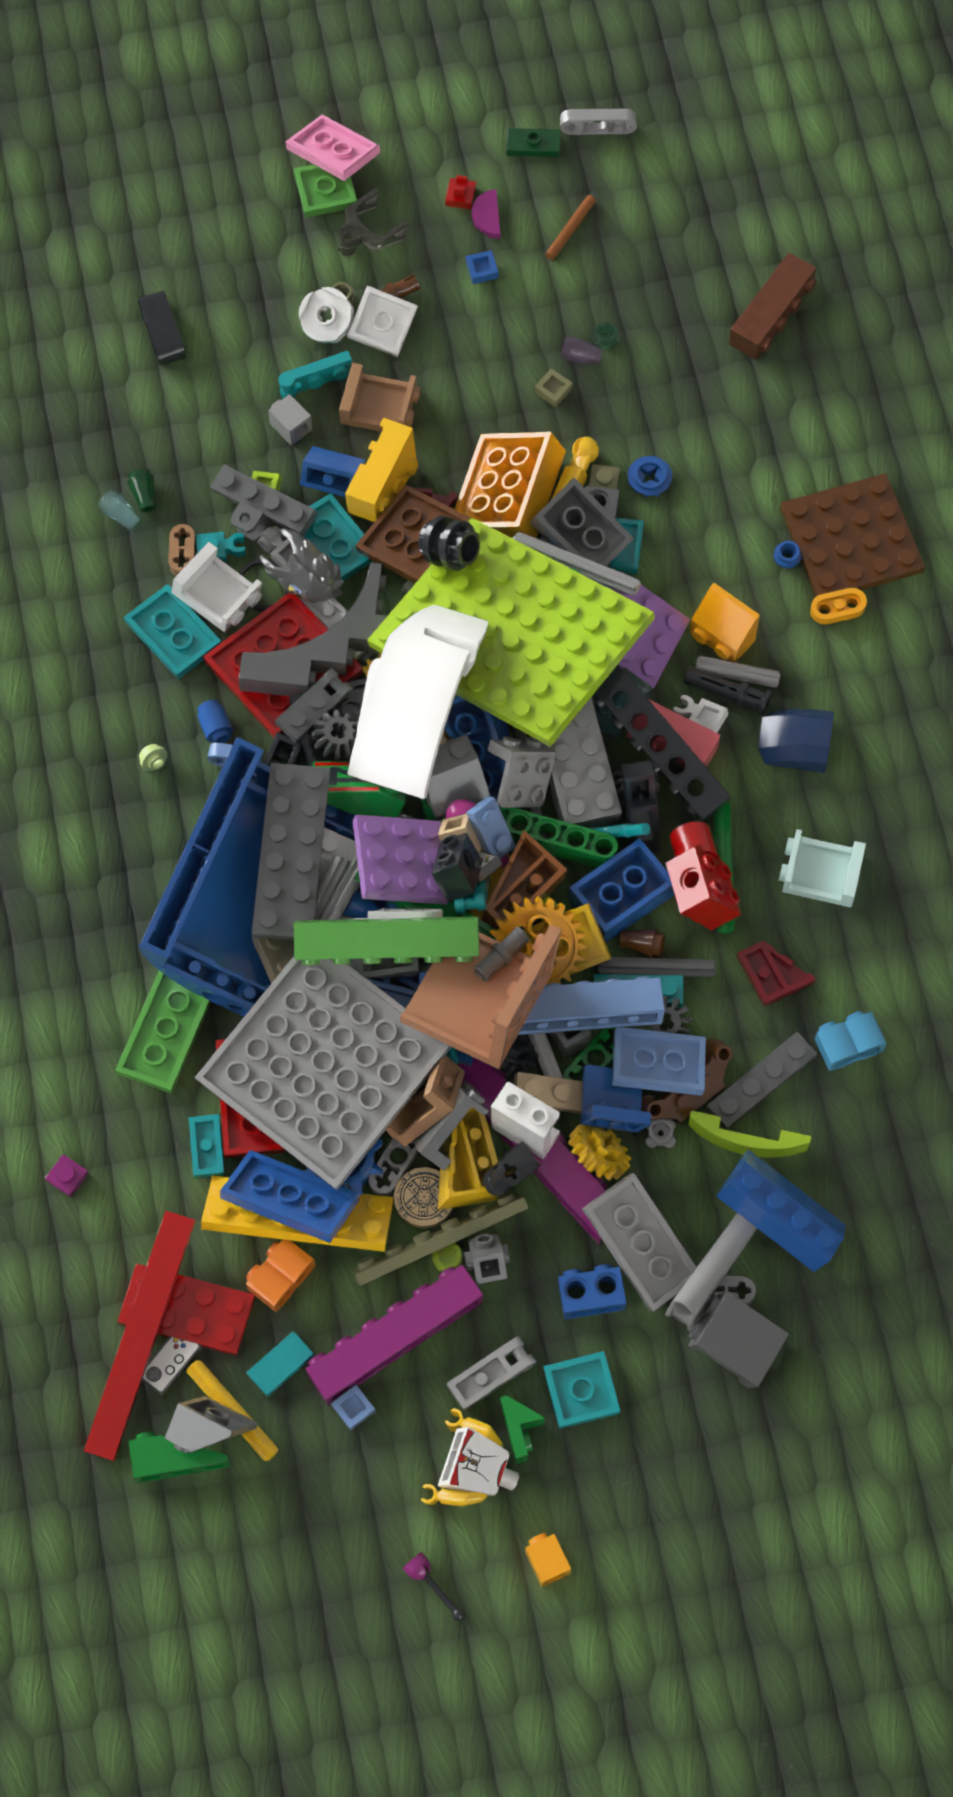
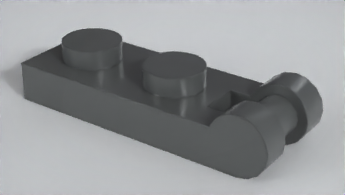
(312, 705)

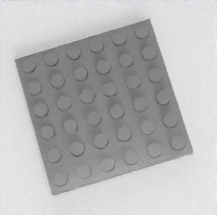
(322, 1065)

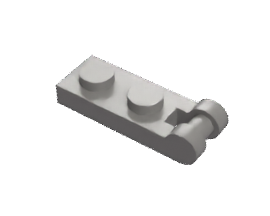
(490, 1374)

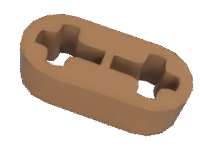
(176, 550)

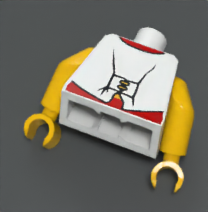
(473, 1465)

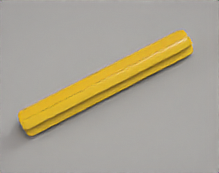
(215, 1390)

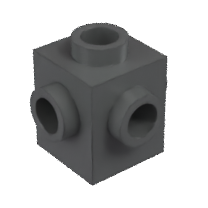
(487, 1258)

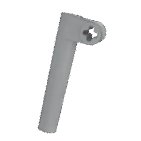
(694, 1295)

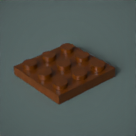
(396, 532)

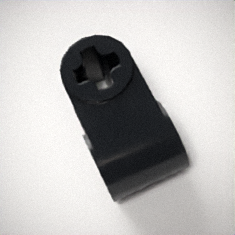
(510, 1170)

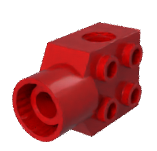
(701, 877)

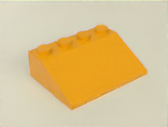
(511, 480)

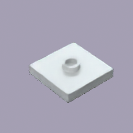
(382, 321)

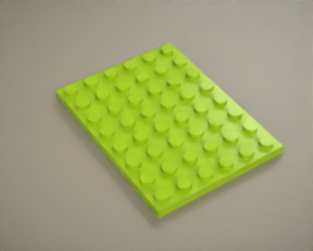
(546, 633)

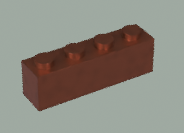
(772, 306)

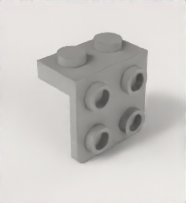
(525, 771)

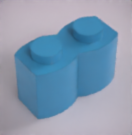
(850, 1040)

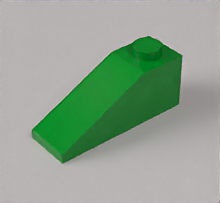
(157, 1459)

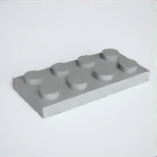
(640, 1241)

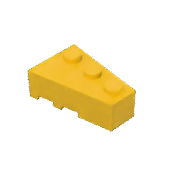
(385, 472)
(471, 1157)

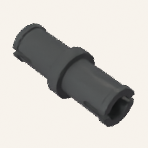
(501, 954)

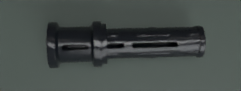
(741, 694)

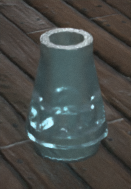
(118, 509)

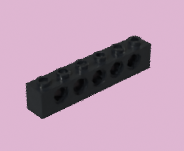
(714, 794)

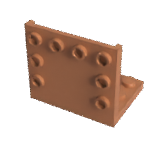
(479, 1014)

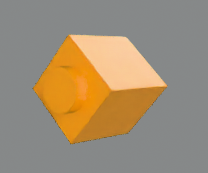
(547, 1559)

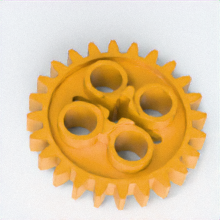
(527, 914)

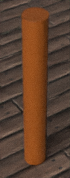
(570, 227)

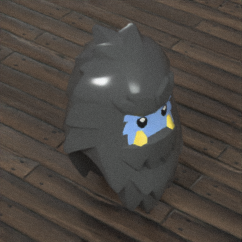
(307, 571)

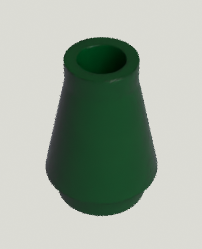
(143, 488)

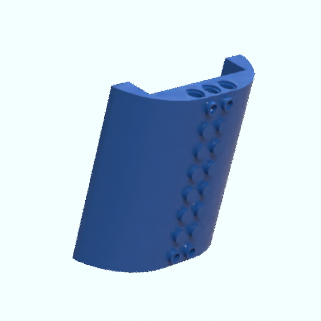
(207, 909)

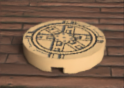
(418, 1198)

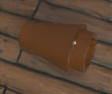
(645, 942)

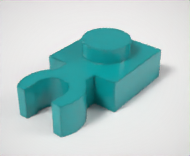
(224, 546)

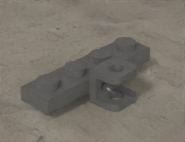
(260, 504)

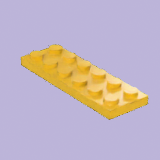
(363, 1229)

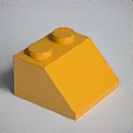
(724, 624)

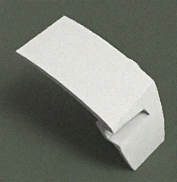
(411, 698)

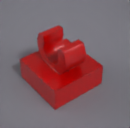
(460, 192)

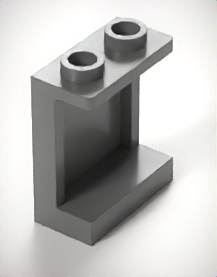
(430, 1141)
(737, 1338)

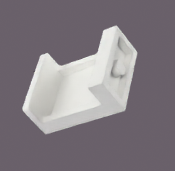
(215, 589)
(524, 1119)

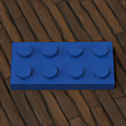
(289, 1196)

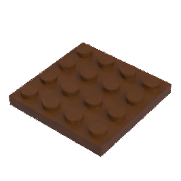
(852, 536)

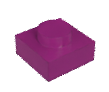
(66, 1175)

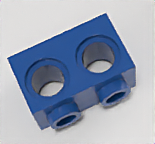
(593, 1301)

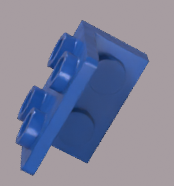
(610, 1105)

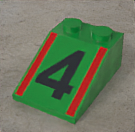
(359, 795)

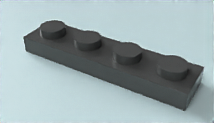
(762, 1080)

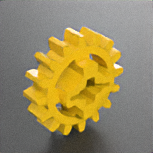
(599, 1151)

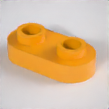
(836, 605)

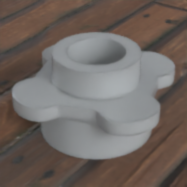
(667, 1127)

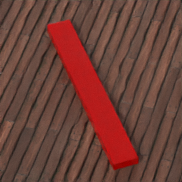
(139, 1336)

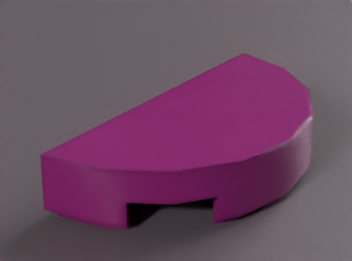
(485, 214)

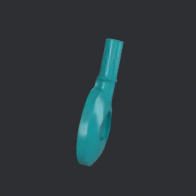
(624, 830)

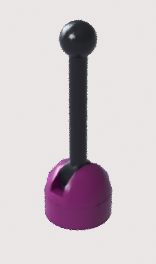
(419, 1569)

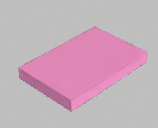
(333, 147)

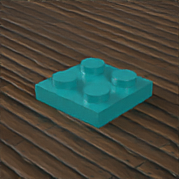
(581, 1390)

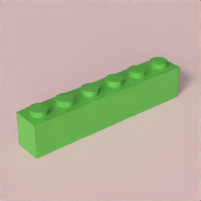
(386, 939)

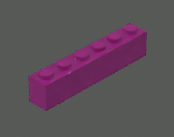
(394, 1334)

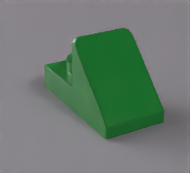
(517, 1419)

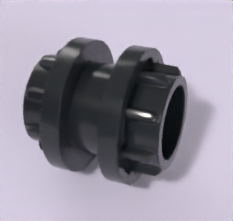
(449, 543)

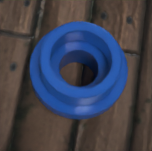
(787, 547)

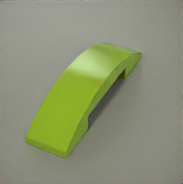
(787, 1144)

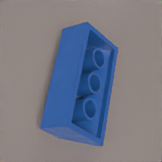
(782, 1211)

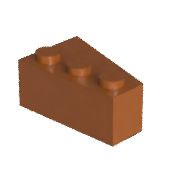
(528, 874)

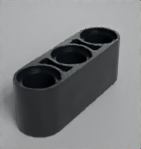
(161, 328)

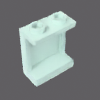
(822, 869)

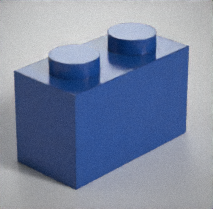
(329, 470)

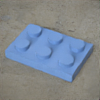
(659, 1061)

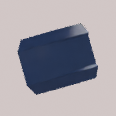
(796, 738)

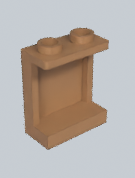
(372, 398)
(429, 1104)

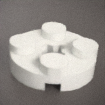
(341, 310)

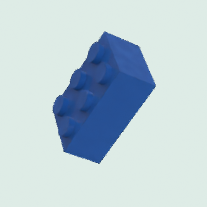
(623, 889)

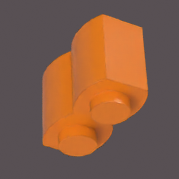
(279, 1274)

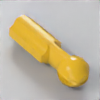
(584, 452)

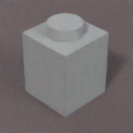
(290, 419)

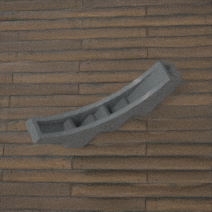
(296, 668)

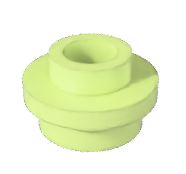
(152, 757)

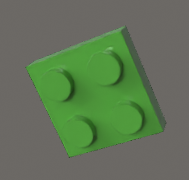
(322, 191)

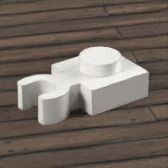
(705, 713)

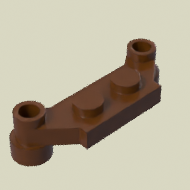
(679, 1105)

